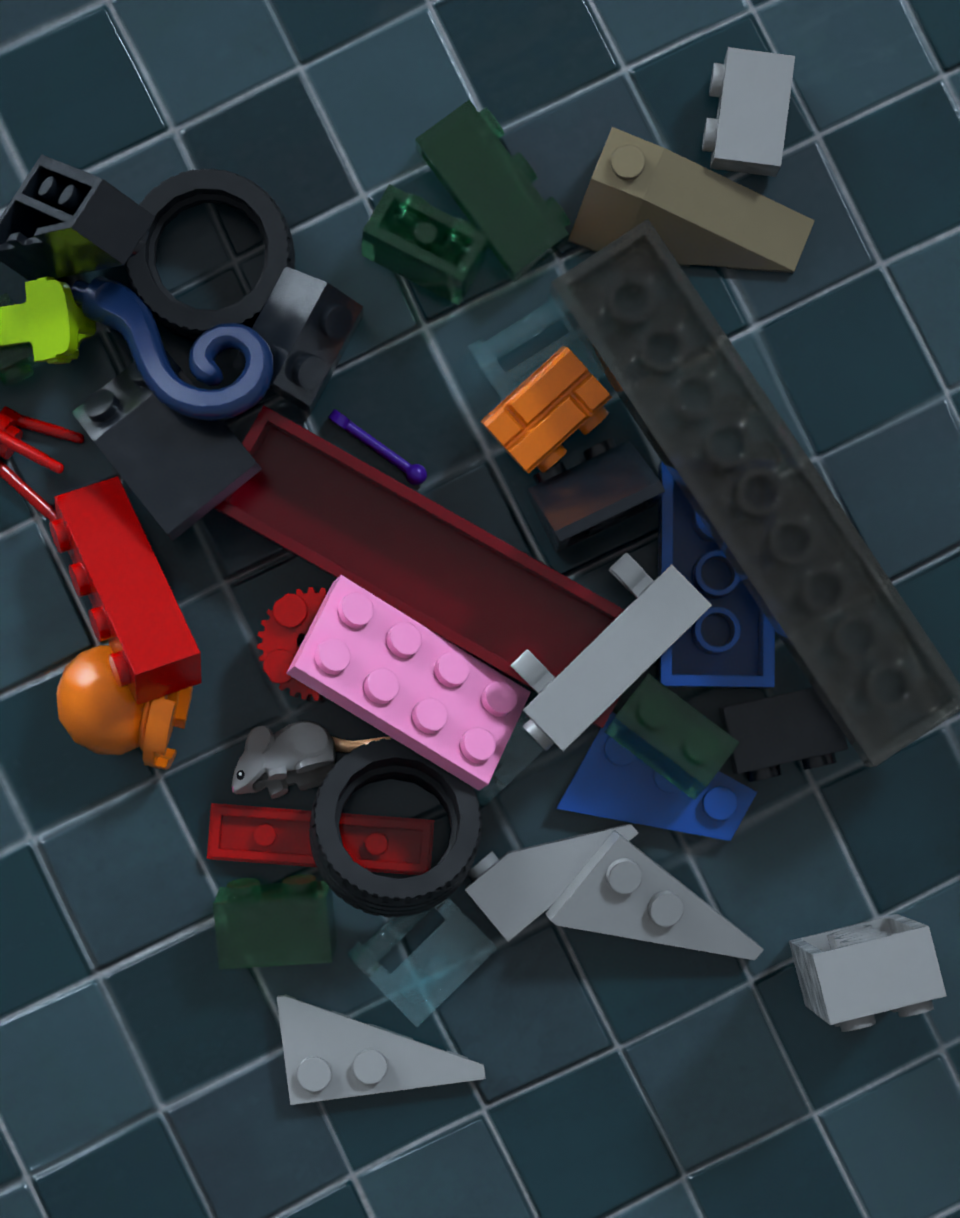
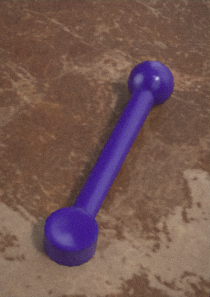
(414, 473)

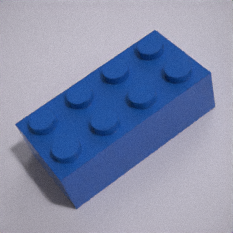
(733, 638)

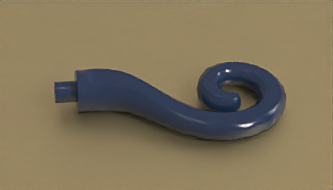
(124, 311)

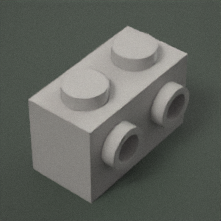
(750, 111)

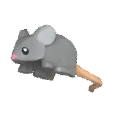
(294, 755)

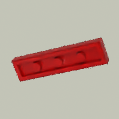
(283, 838)

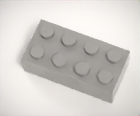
(868, 971)

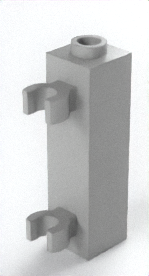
(614, 658)

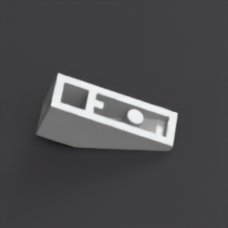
(532, 878)

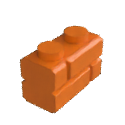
(547, 411)

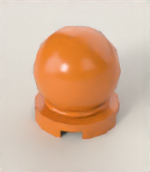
(107, 717)

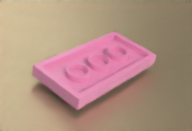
(409, 682)

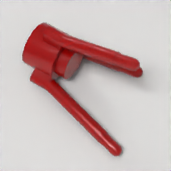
(11, 442)

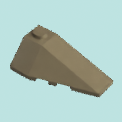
(691, 208)

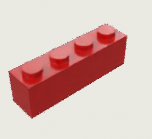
(127, 591)

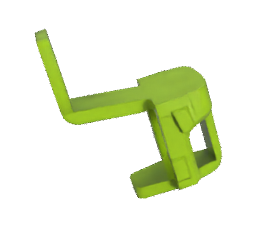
(48, 321)

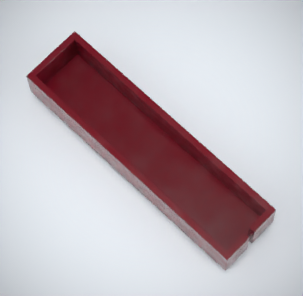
(412, 552)

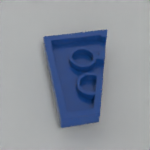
(626, 789)

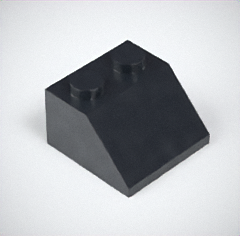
(307, 333)

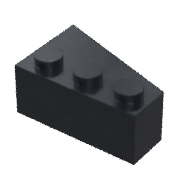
(69, 224)

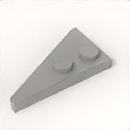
(637, 899)

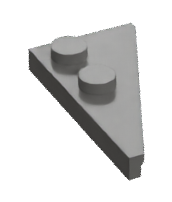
(344, 1058)

